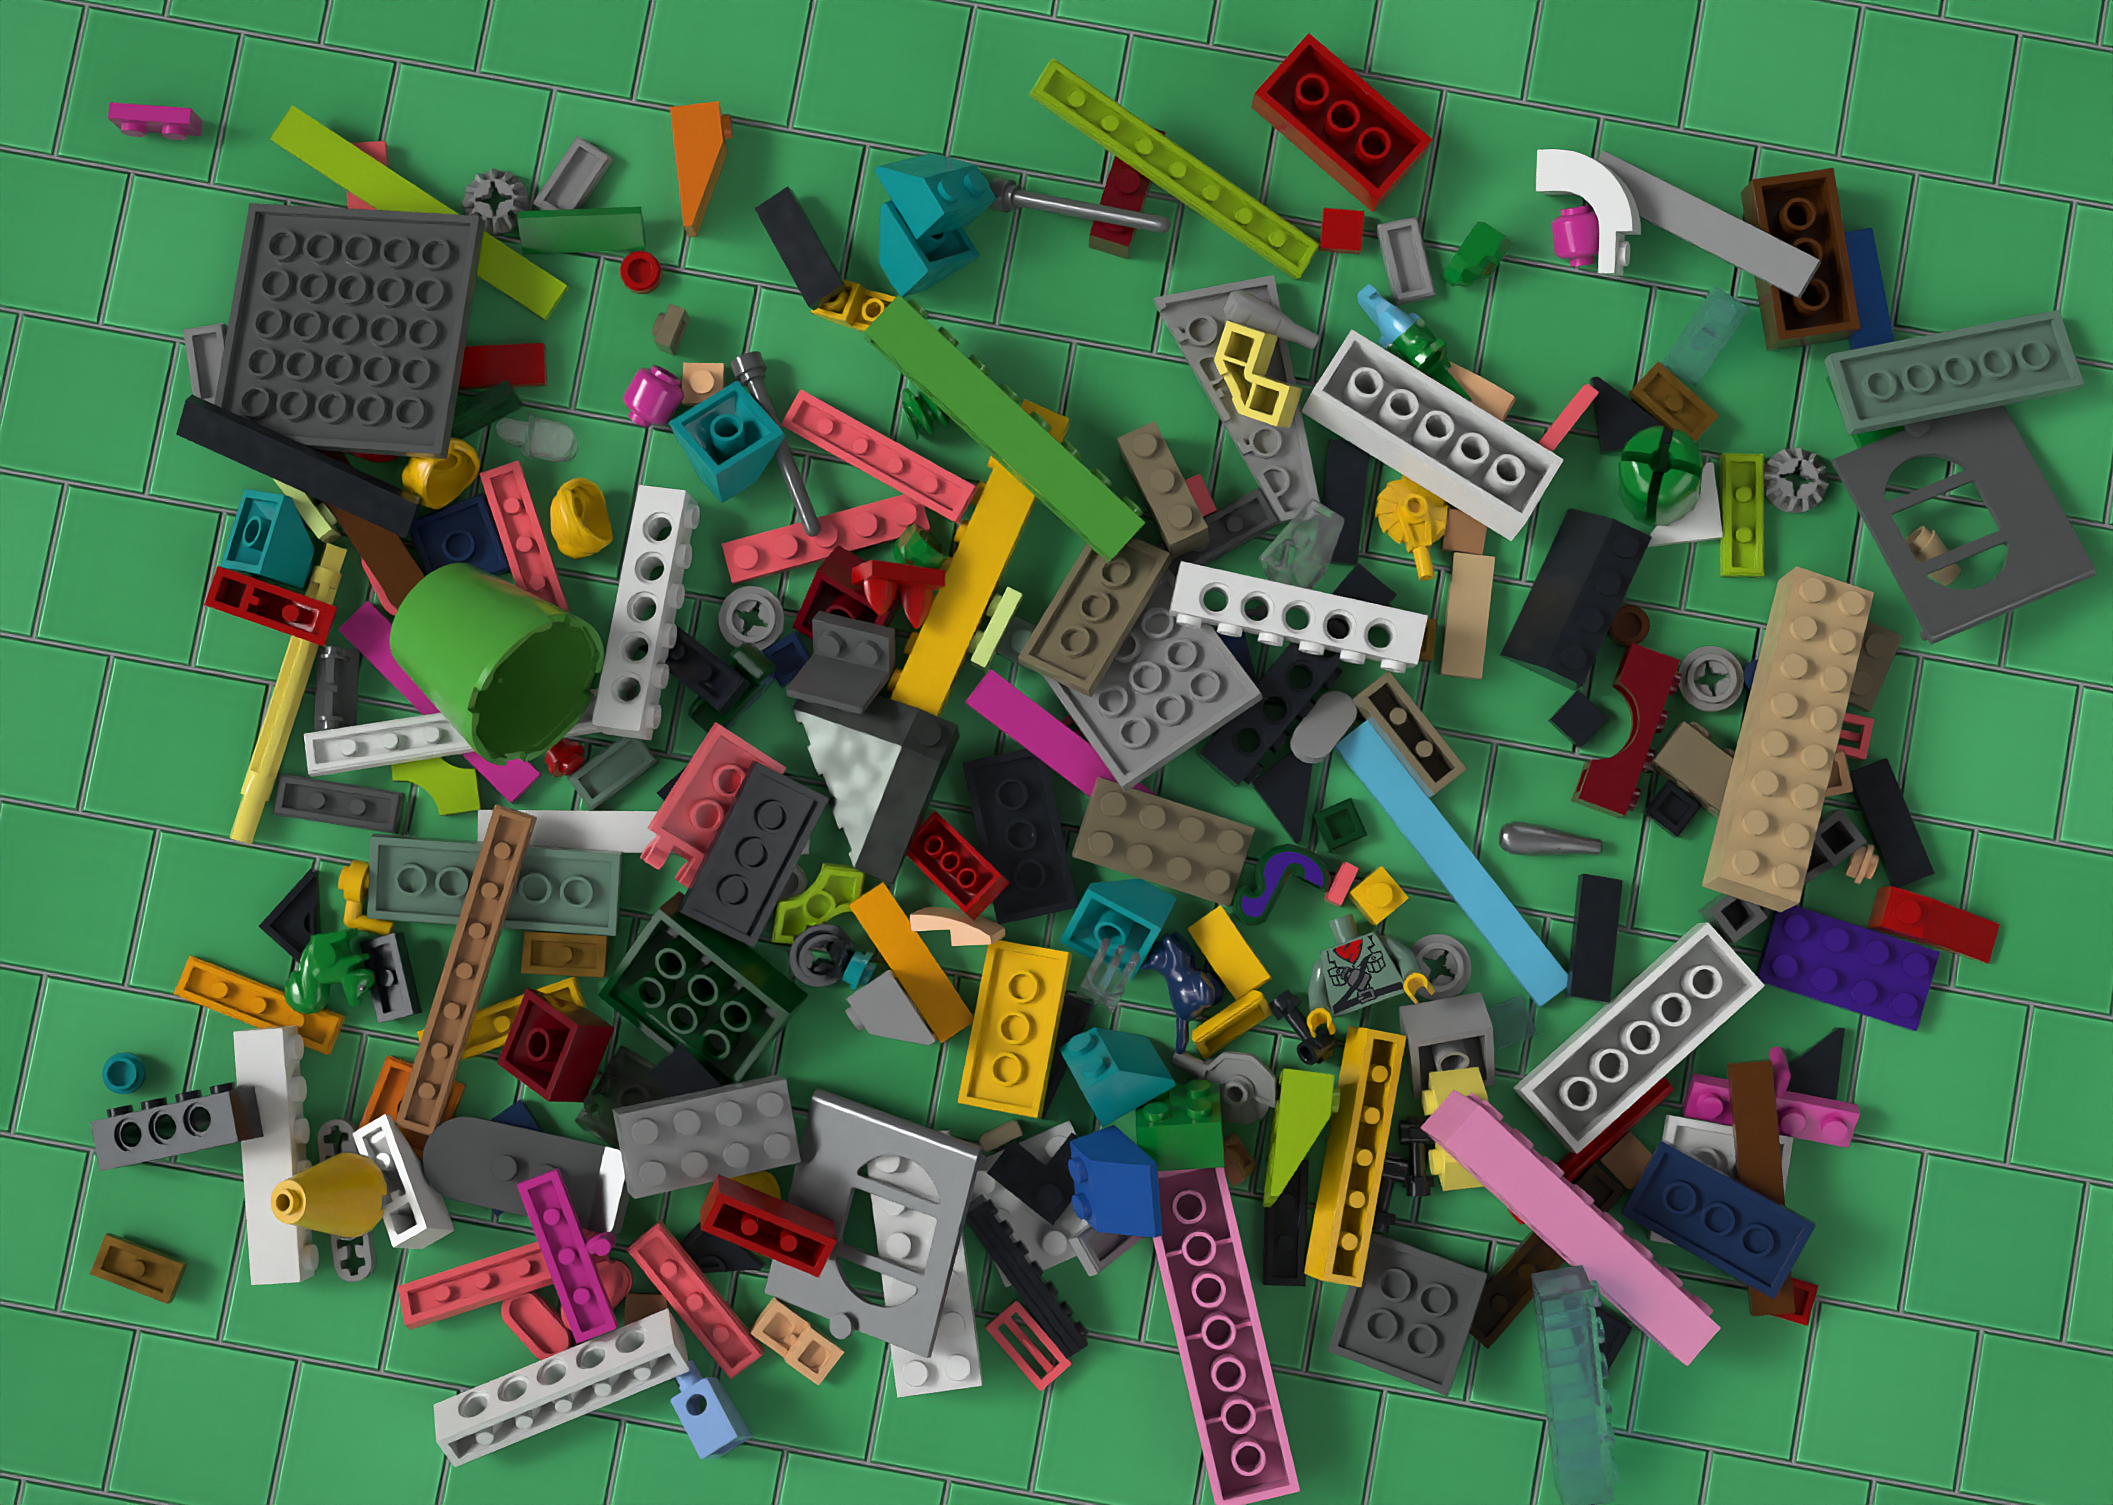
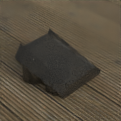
(621, 1085)

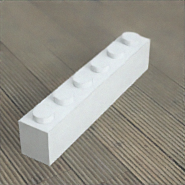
(271, 1064)

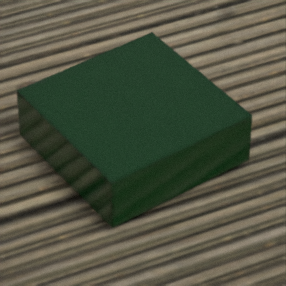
(1339, 825)

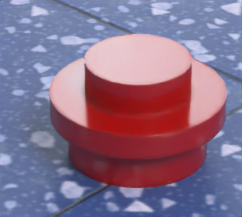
(564, 757)

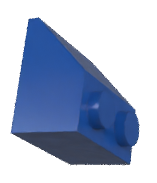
(1115, 1184)

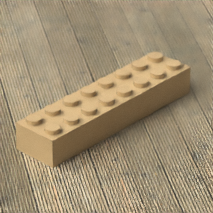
(1788, 740)

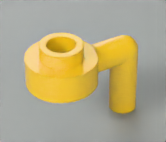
(354, 883)

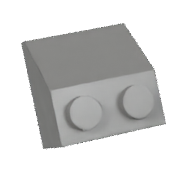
(889, 1011)
(1447, 1037)

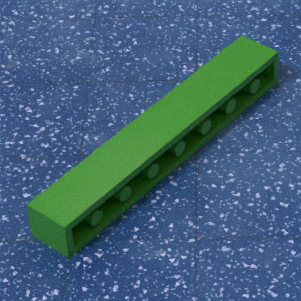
(1003, 428)

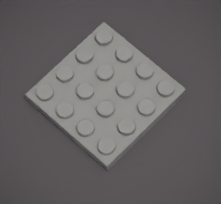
(1159, 693)

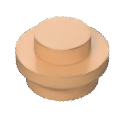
(1862, 864)

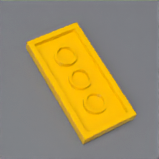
(1015, 1028)

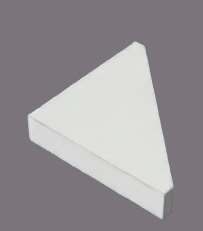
(1698, 525)

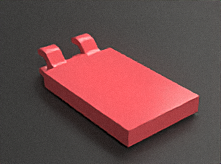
(701, 800)

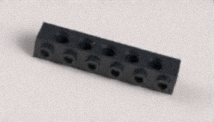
(1222, 750)

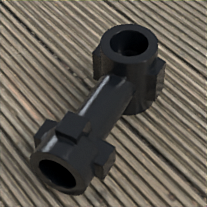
(1311, 1049)
(1411, 1134)
(1393, 1171)

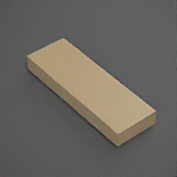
(1467, 616)

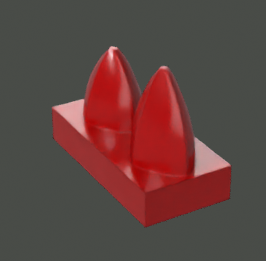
(915, 584)

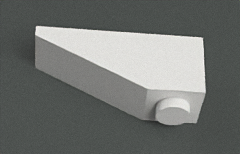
(413, 1208)

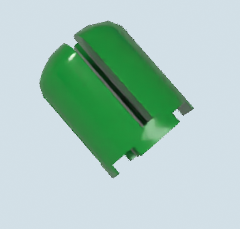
(1678, 463)

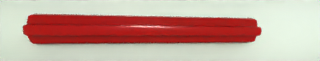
(1575, 1164)

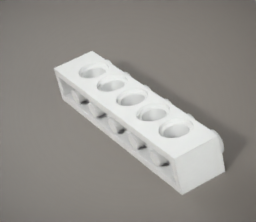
(652, 512)
(1403, 627)
(560, 1388)

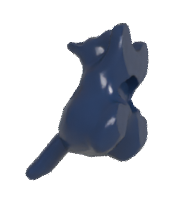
(1189, 987)

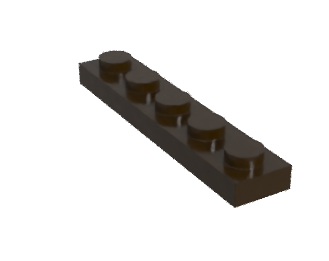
(1511, 1284)

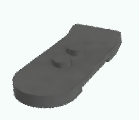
(486, 1159)

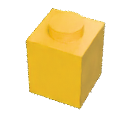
(1377, 896)

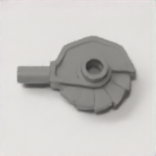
(1244, 1083)

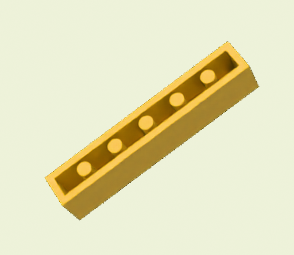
(1355, 1156)

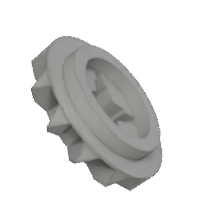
(507, 187)
(1780, 491)
(745, 600)
(1719, 662)
(1456, 961)

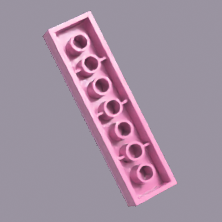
(1572, 1224)
(1221, 1340)

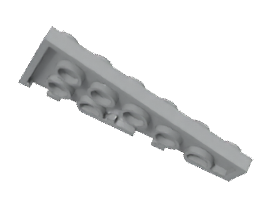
(1273, 454)

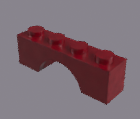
(1644, 683)

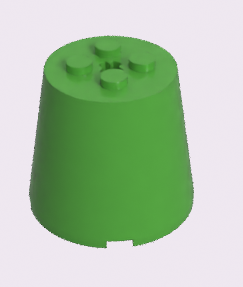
(496, 660)

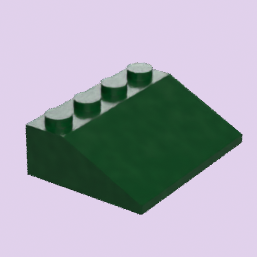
(702, 991)

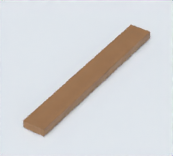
(466, 970)

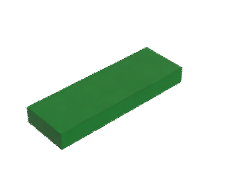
(581, 230)

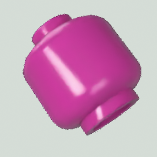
(1576, 235)
(653, 396)

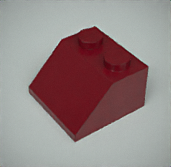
(835, 594)
(555, 1047)

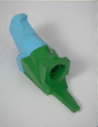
(1409, 339)

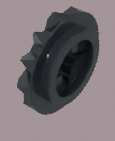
(822, 971)

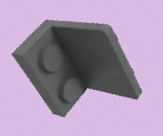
(847, 663)

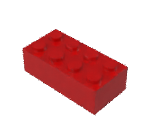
(1341, 122)

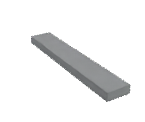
(1716, 230)

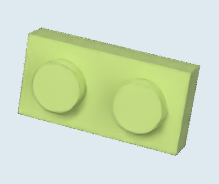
(316, 515)
(1001, 613)

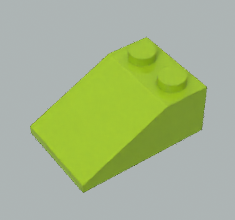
(1301, 1112)

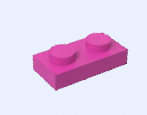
(139, 119)

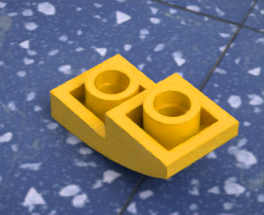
(854, 307)
(1229, 953)

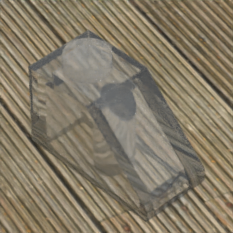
(1304, 547)

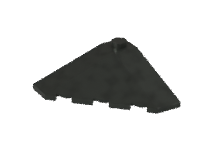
(878, 774)

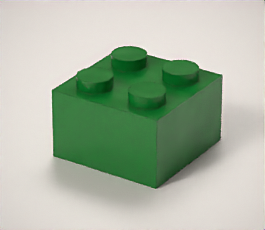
(1183, 1127)

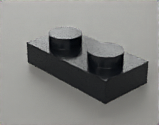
(395, 986)

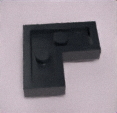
(1040, 1186)

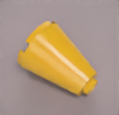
(333, 1196)

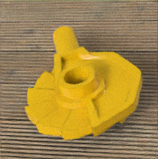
(1414, 518)

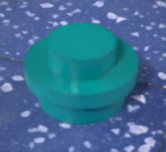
(860, 970)
(124, 1073)

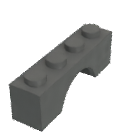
(1833, 843)

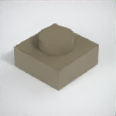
(670, 329)

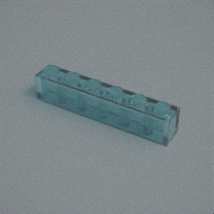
(1574, 1385)

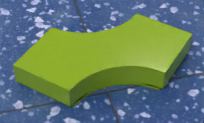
(451, 787)
(825, 898)

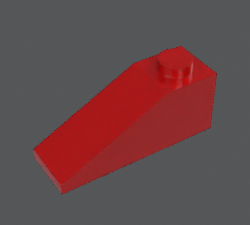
(271, 606)
(1933, 923)

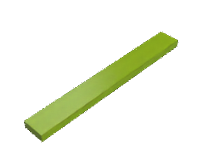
(1173, 169)
(390, 192)

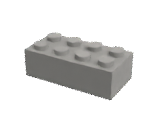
(706, 1134)

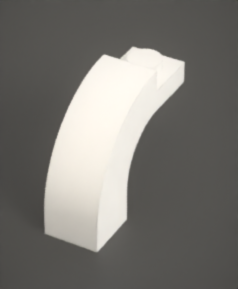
(1577, 174)

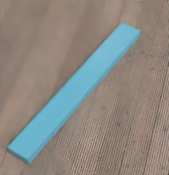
(1452, 863)

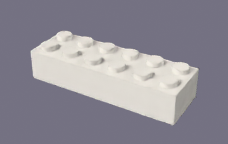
(1432, 435)
(1638, 1037)
(906, 1240)

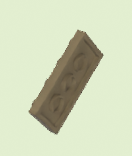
(1094, 614)
(1163, 842)

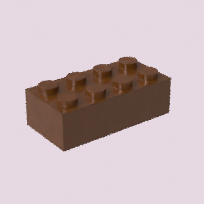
(1806, 215)

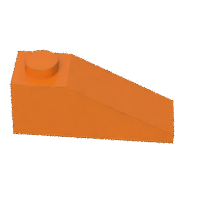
(700, 154)

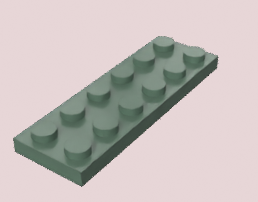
(1953, 372)
(554, 892)

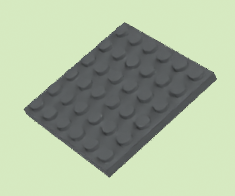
(351, 326)

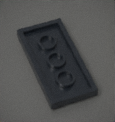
(1021, 834)
(753, 854)

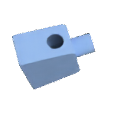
(719, 1426)

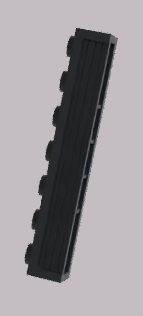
(1026, 1276)

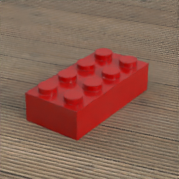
(956, 866)

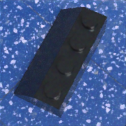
(1575, 597)

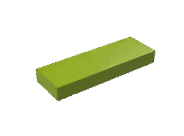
(1742, 515)

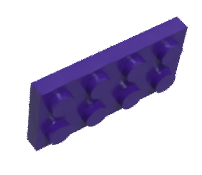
(1847, 966)

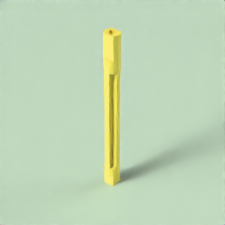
(284, 704)

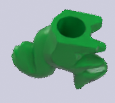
(324, 963)

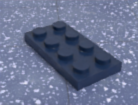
(1718, 1218)

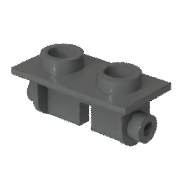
(336, 688)

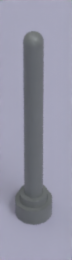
(1012, 196)
(750, 370)

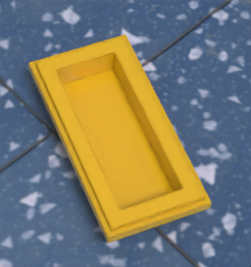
(1230, 1023)

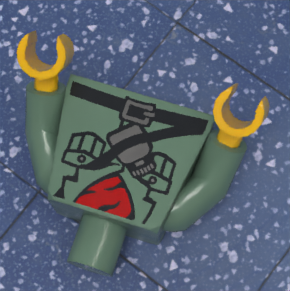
(1360, 973)

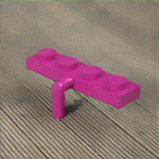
(1797, 1113)
(569, 1254)

